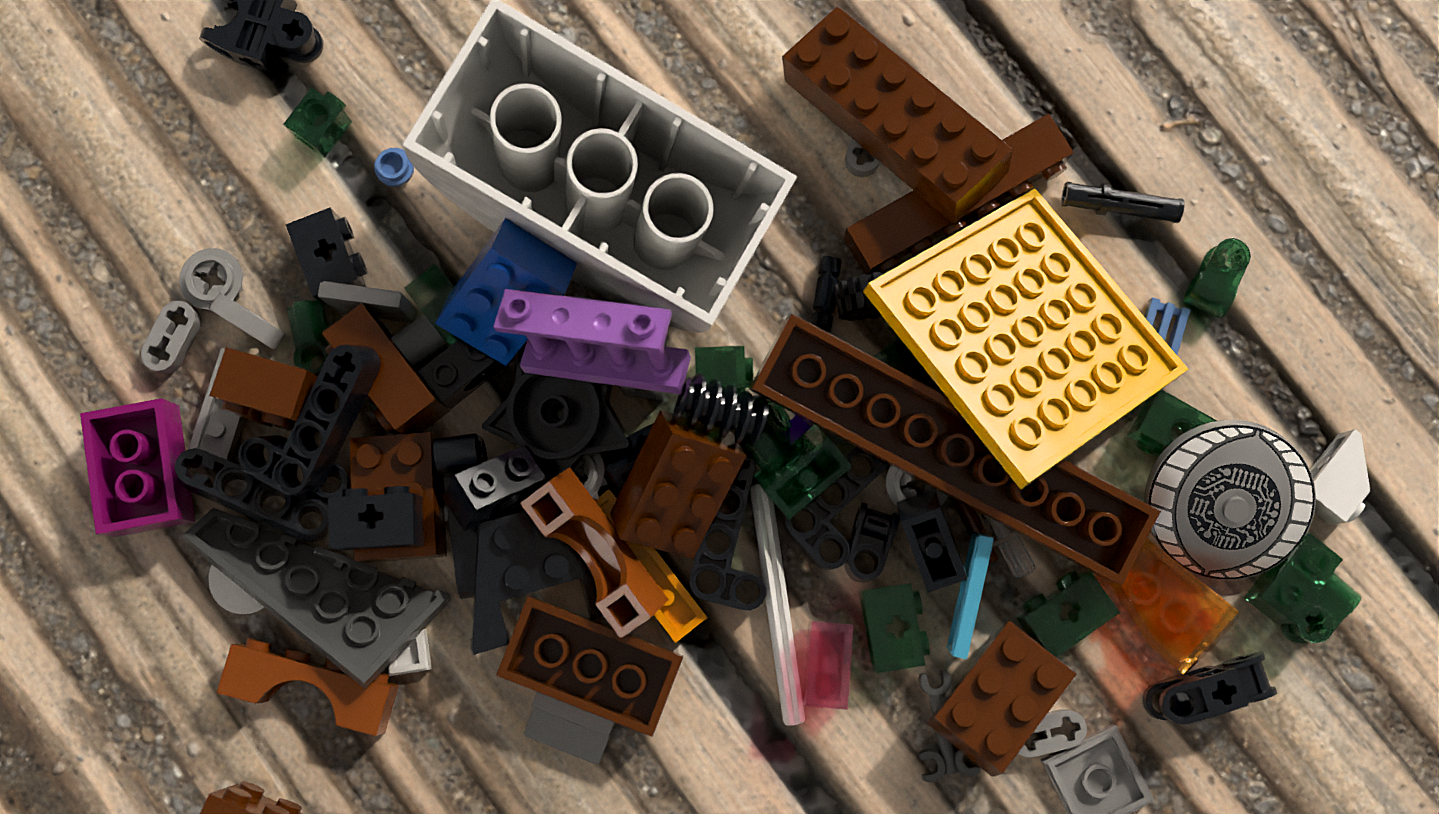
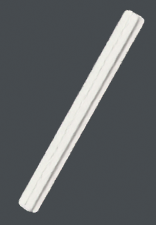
(777, 607)

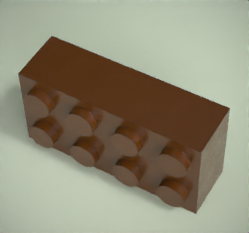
(590, 666)

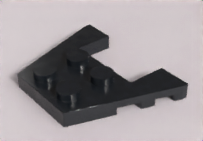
(515, 561)

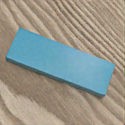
(969, 595)

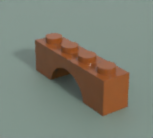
(623, 585)
(257, 673)

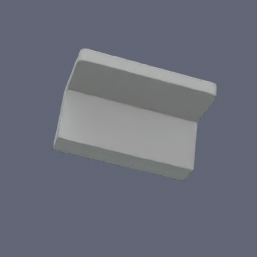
(568, 728)

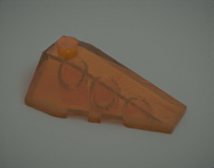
(1174, 608)

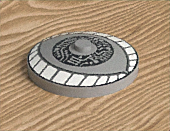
(1230, 499)

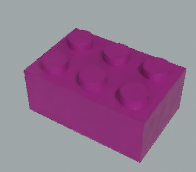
(133, 468)

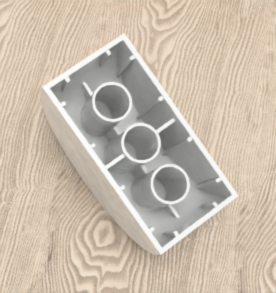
(596, 169)

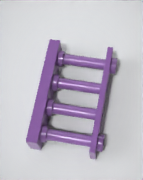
(594, 341)

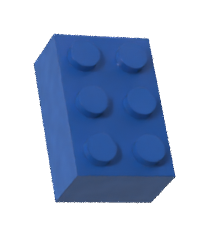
(507, 261)

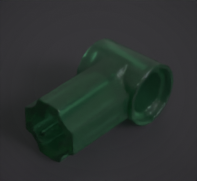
(307, 324)

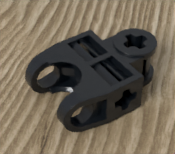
(265, 32)
(1211, 690)

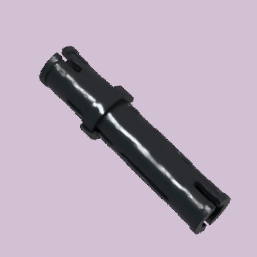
(1105, 199)

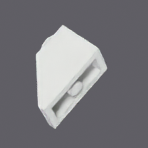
(1341, 479)

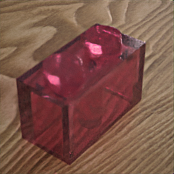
(828, 665)

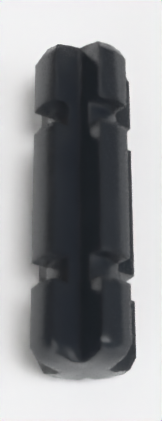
(825, 295)

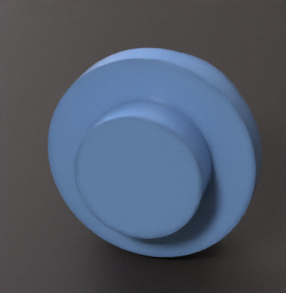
(393, 167)

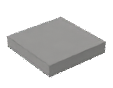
(381, 302)
(1098, 776)

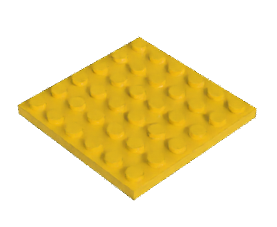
(1025, 335)

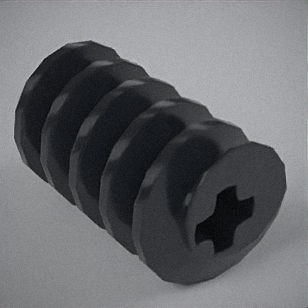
(722, 408)

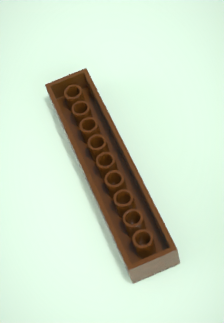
(932, 442)

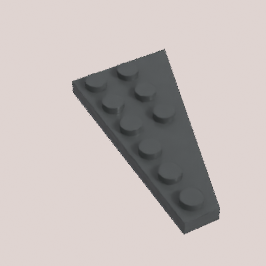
(328, 599)

